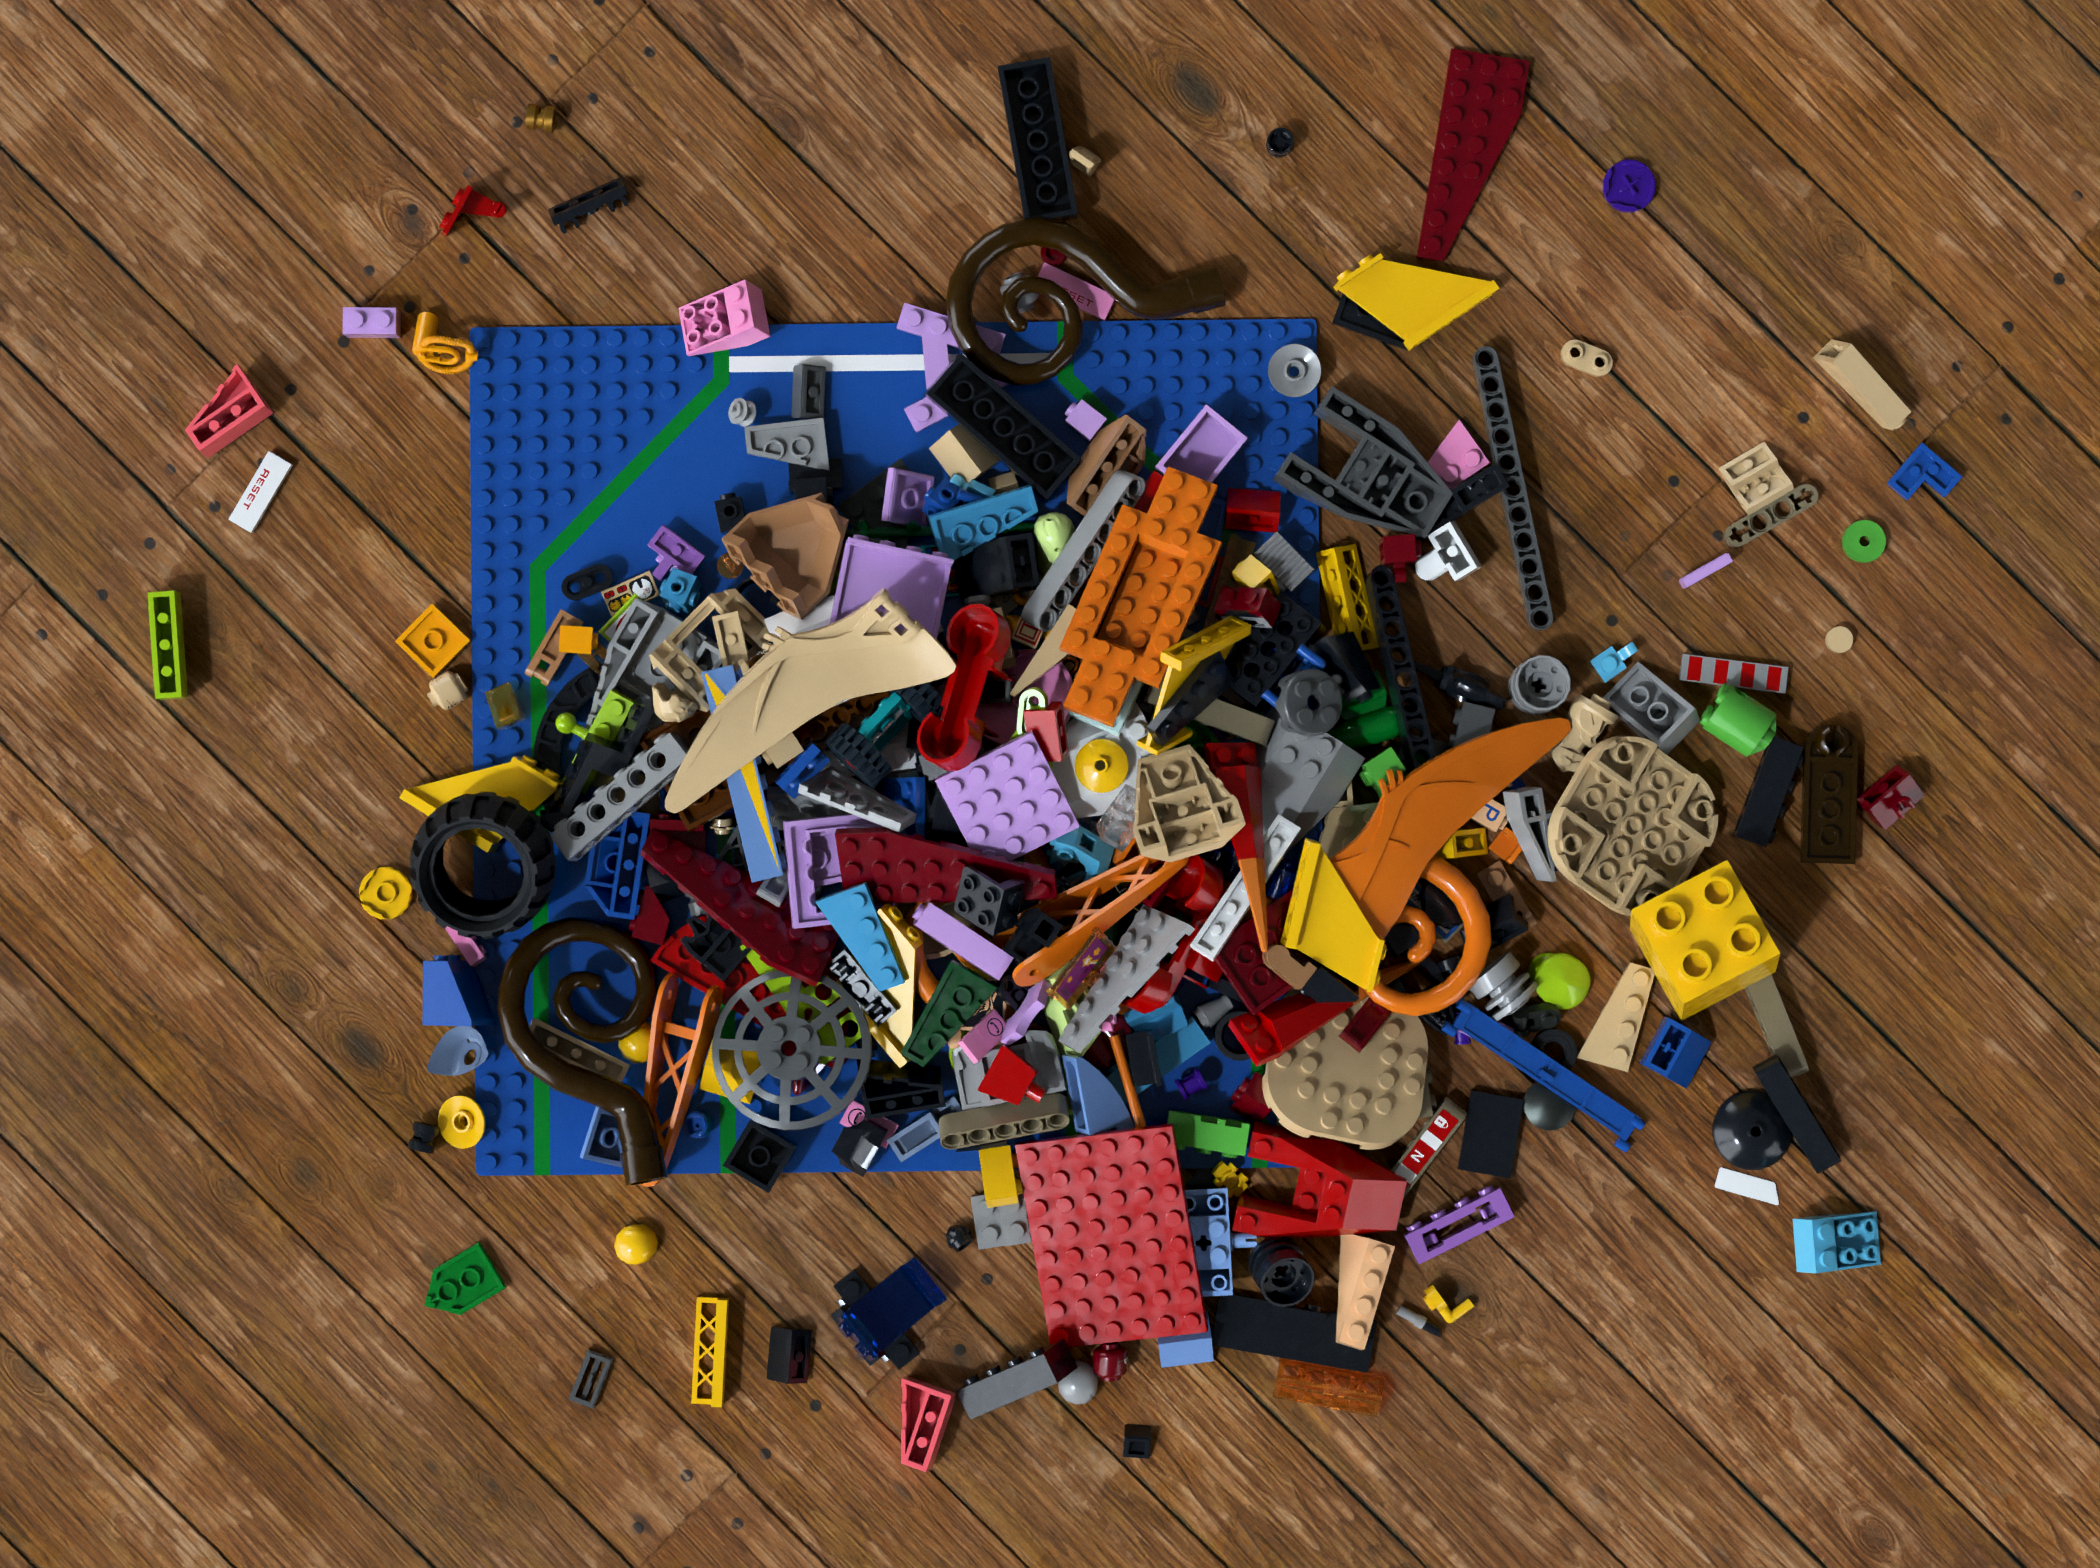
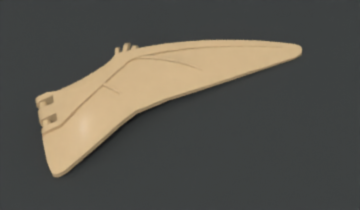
(801, 680)

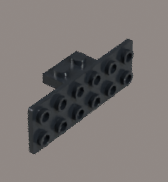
(1286, 1333)

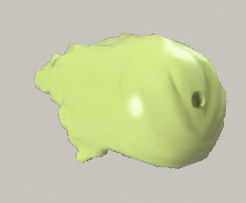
(1051, 538)

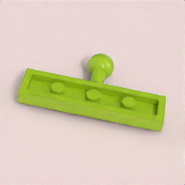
(606, 724)

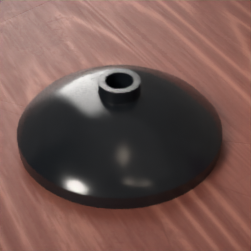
(1733, 1131)

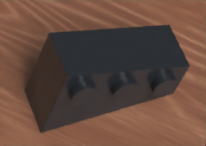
(901, 1090)

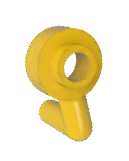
(1434, 1300)

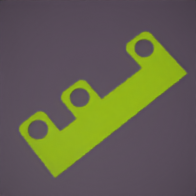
(782, 985)

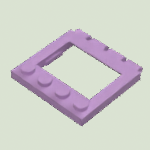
(800, 864)

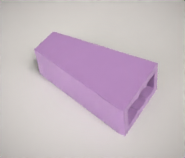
(961, 940)

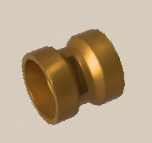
(540, 118)

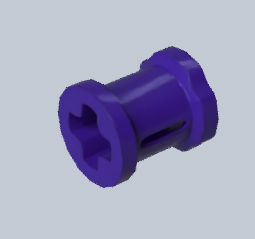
(1191, 1084)

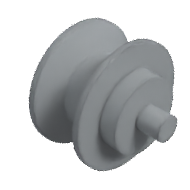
(742, 412)

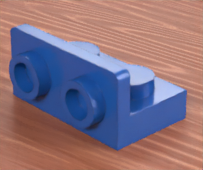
(803, 767)

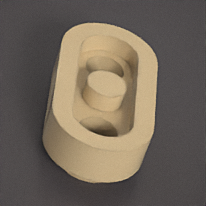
(1586, 360)

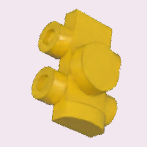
(1226, 1176)

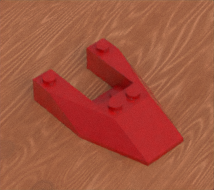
(1334, 1190)

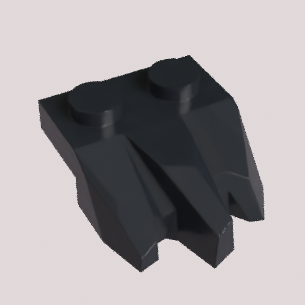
(714, 946)

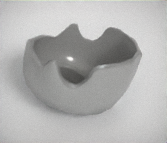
(1079, 1385)

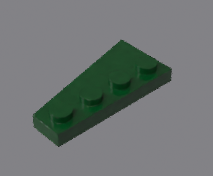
(949, 1008)

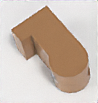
(1287, 968)

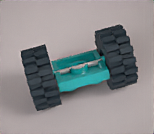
(862, 749)

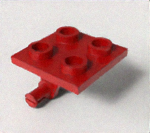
(474, 203)

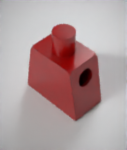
(1011, 1078)

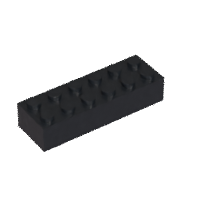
(1037, 140)
(1002, 426)

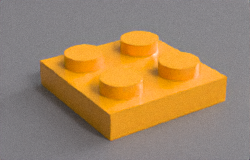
(433, 641)

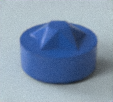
(697, 1125)

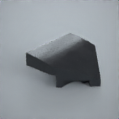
(1439, 907)

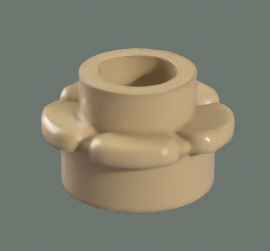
(722, 824)

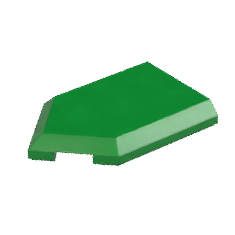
(464, 1281)

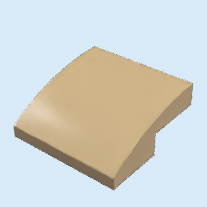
(1756, 478)

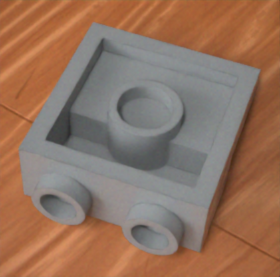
(1001, 1224)

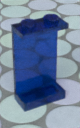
(890, 1309)

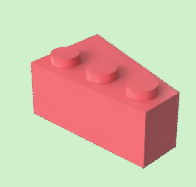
(228, 414)
(924, 1421)

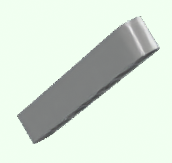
(1081, 551)

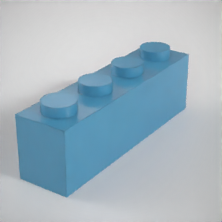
(1170, 1053)

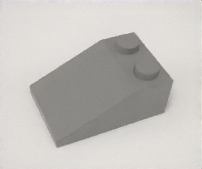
(1652, 708)

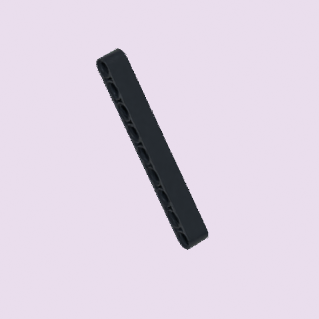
(1403, 668)

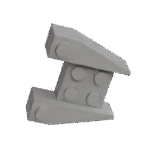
(1530, 825)

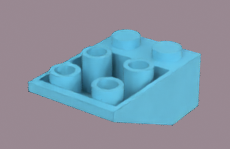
(1836, 1242)

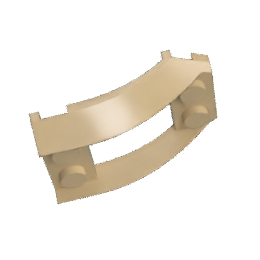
(681, 668)

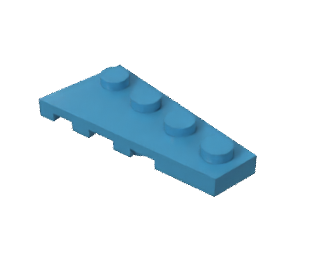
(862, 930)

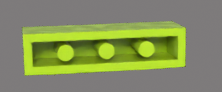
(167, 645)

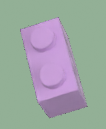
(371, 322)

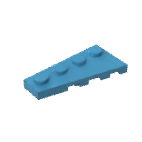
(971, 524)

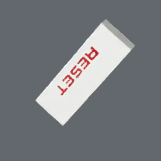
(260, 492)

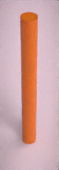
(1127, 1081)

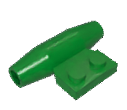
(1368, 722)

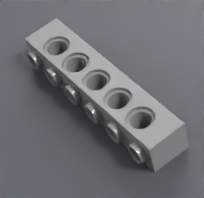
(617, 812)

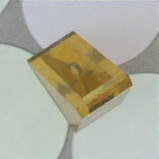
(504, 706)

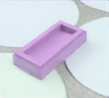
(1705, 570)

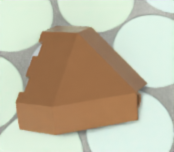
(791, 550)

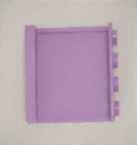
(907, 574)

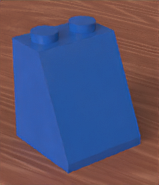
(453, 994)

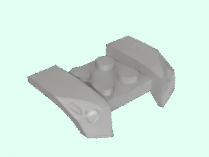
(1038, 1051)

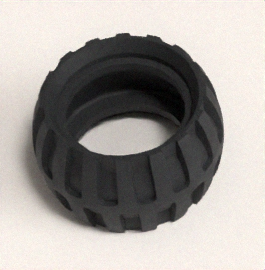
(459, 910)

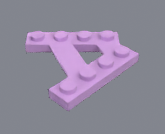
(935, 338)

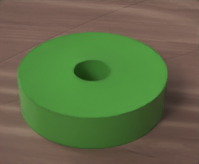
(1851, 541)

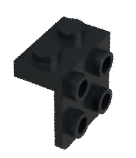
(987, 902)

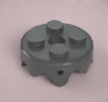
(1293, 702)

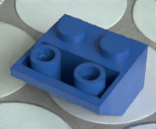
(1675, 1052)

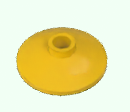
(1115, 765)
(453, 1124)

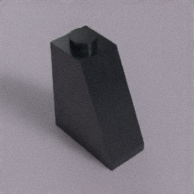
(1347, 666)

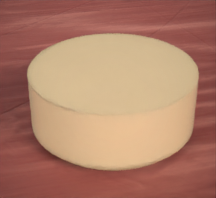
(1839, 639)

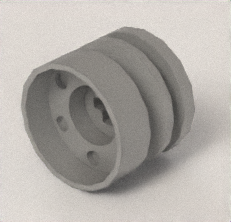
(1552, 678)
(1503, 986)

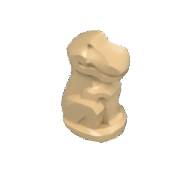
(1587, 722)

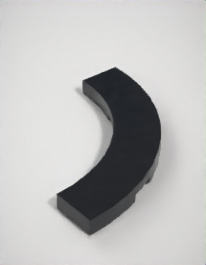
(548, 739)

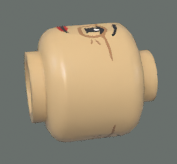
(447, 690)

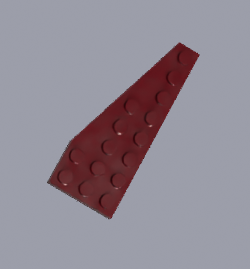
(1476, 117)
(921, 870)
(733, 902)
(1243, 961)

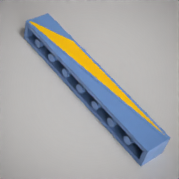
(747, 794)

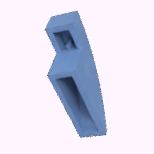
(1093, 1099)

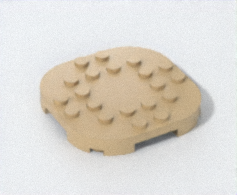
(1630, 823)
(1350, 1095)

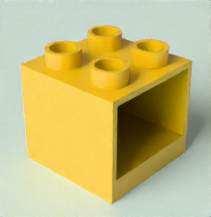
(1704, 940)

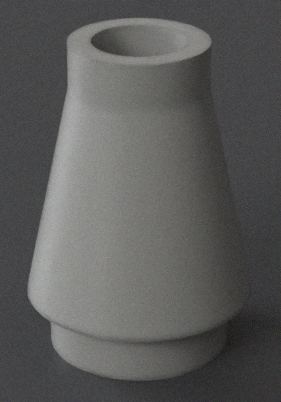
(1211, 1012)

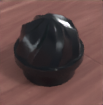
(958, 1237)

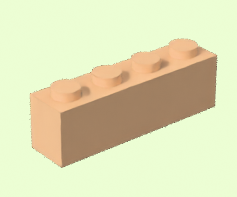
(1360, 1284)

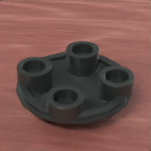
(1546, 1108)

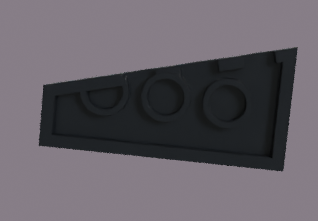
(1194, 695)

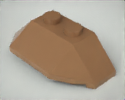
(1112, 449)

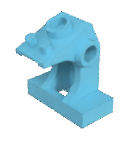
(1068, 848)

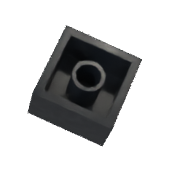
(760, 1155)

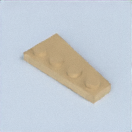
(1618, 1026)

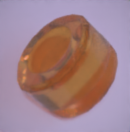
(728, 567)

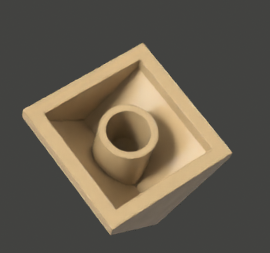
(962, 455)

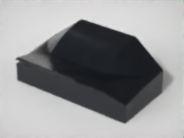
(859, 1145)

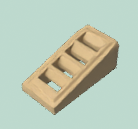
(1084, 160)

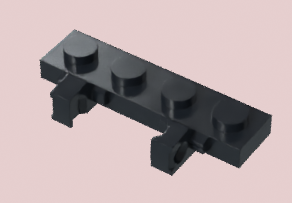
(851, 1290)

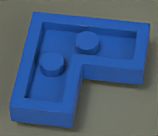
(1922, 467)

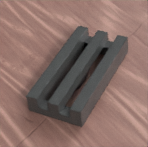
(599, 1357)

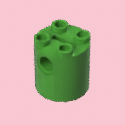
(1739, 721)

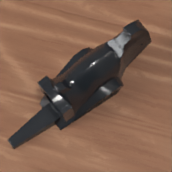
(1462, 685)

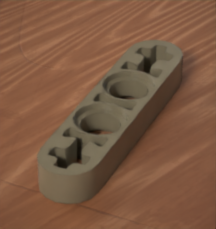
(1770, 515)

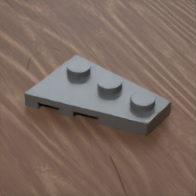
(790, 442)

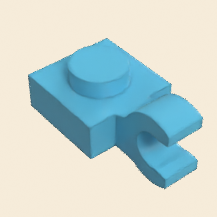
(1610, 662)

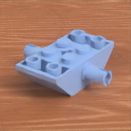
(1210, 1217)

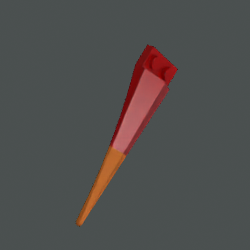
(1238, 770)
(1293, 1019)

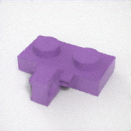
(673, 553)

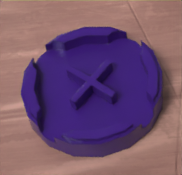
(1628, 186)

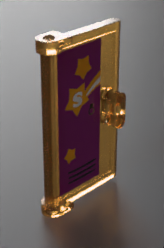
(1082, 970)

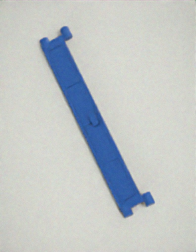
(1545, 1071)

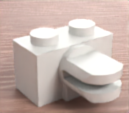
(1449, 554)

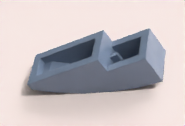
(922, 1131)

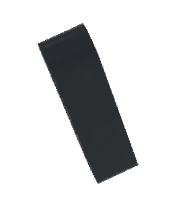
(1797, 1113)

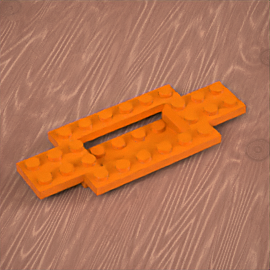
(1150, 602)

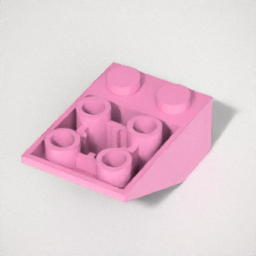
(725, 319)

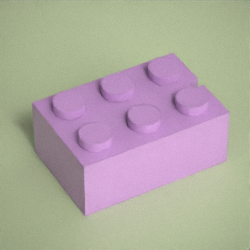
(1204, 447)

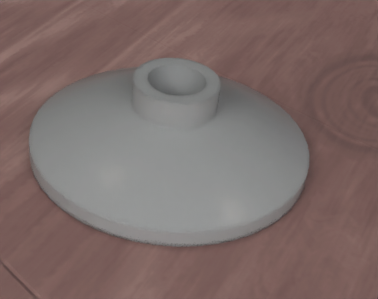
(1294, 356)

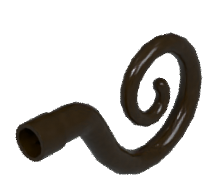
(1192, 292)
(641, 1154)

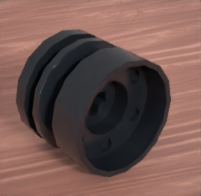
(1281, 1271)

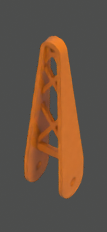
(1066, 905)
(695, 1057)

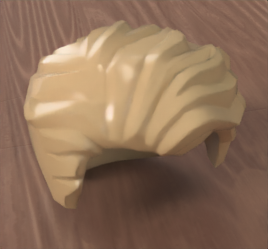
(672, 705)

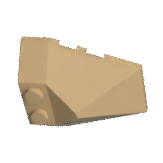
(1182, 807)

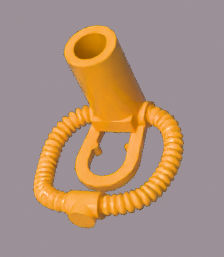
(424, 347)

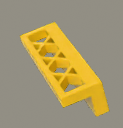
(1341, 598)
(719, 1355)

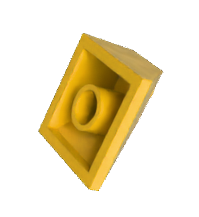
(710, 1082)

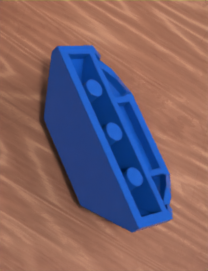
(616, 867)

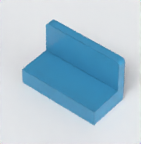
(1162, 1020)

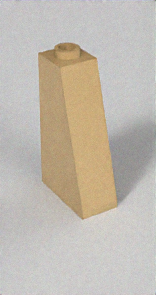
(1862, 383)

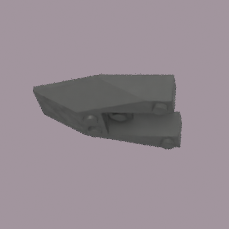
(1381, 482)

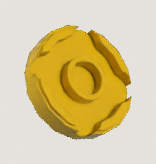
(385, 893)

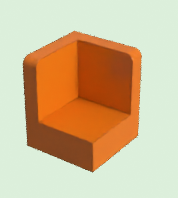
(1505, 846)

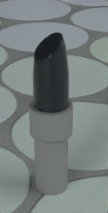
(1419, 1321)

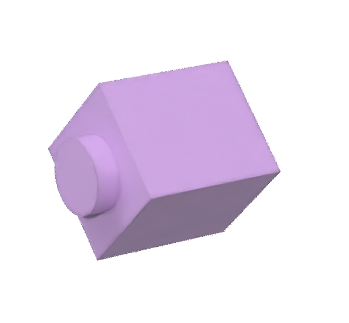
(1084, 419)

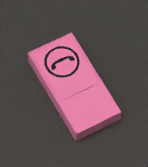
(983, 1036)
(856, 1113)

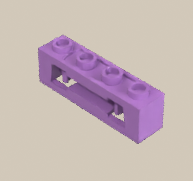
(1463, 1207)

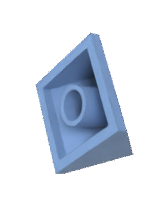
(603, 1139)
(1186, 1348)

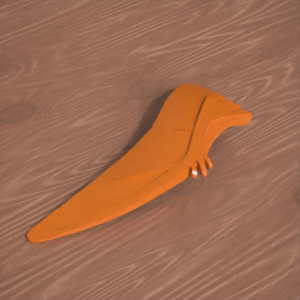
(1428, 808)

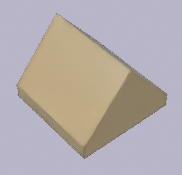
(1003, 483)

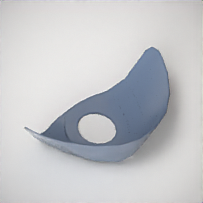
(451, 1052)

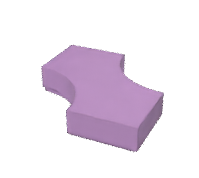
(1020, 1021)

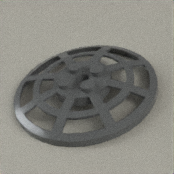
(803, 1062)

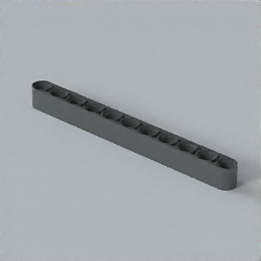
(1516, 476)

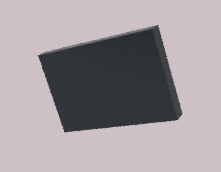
(1356, 319)
(1490, 1134)

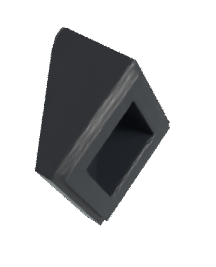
(1137, 1441)

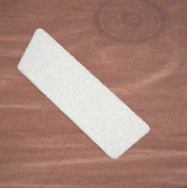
(1747, 1186)

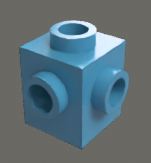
(680, 591)

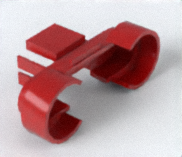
(981, 642)
(1197, 893)

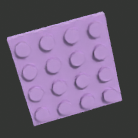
(1008, 800)

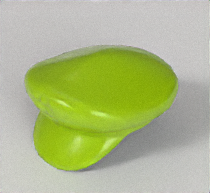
(1560, 979)

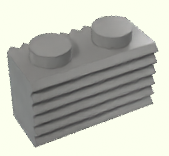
(1284, 562)

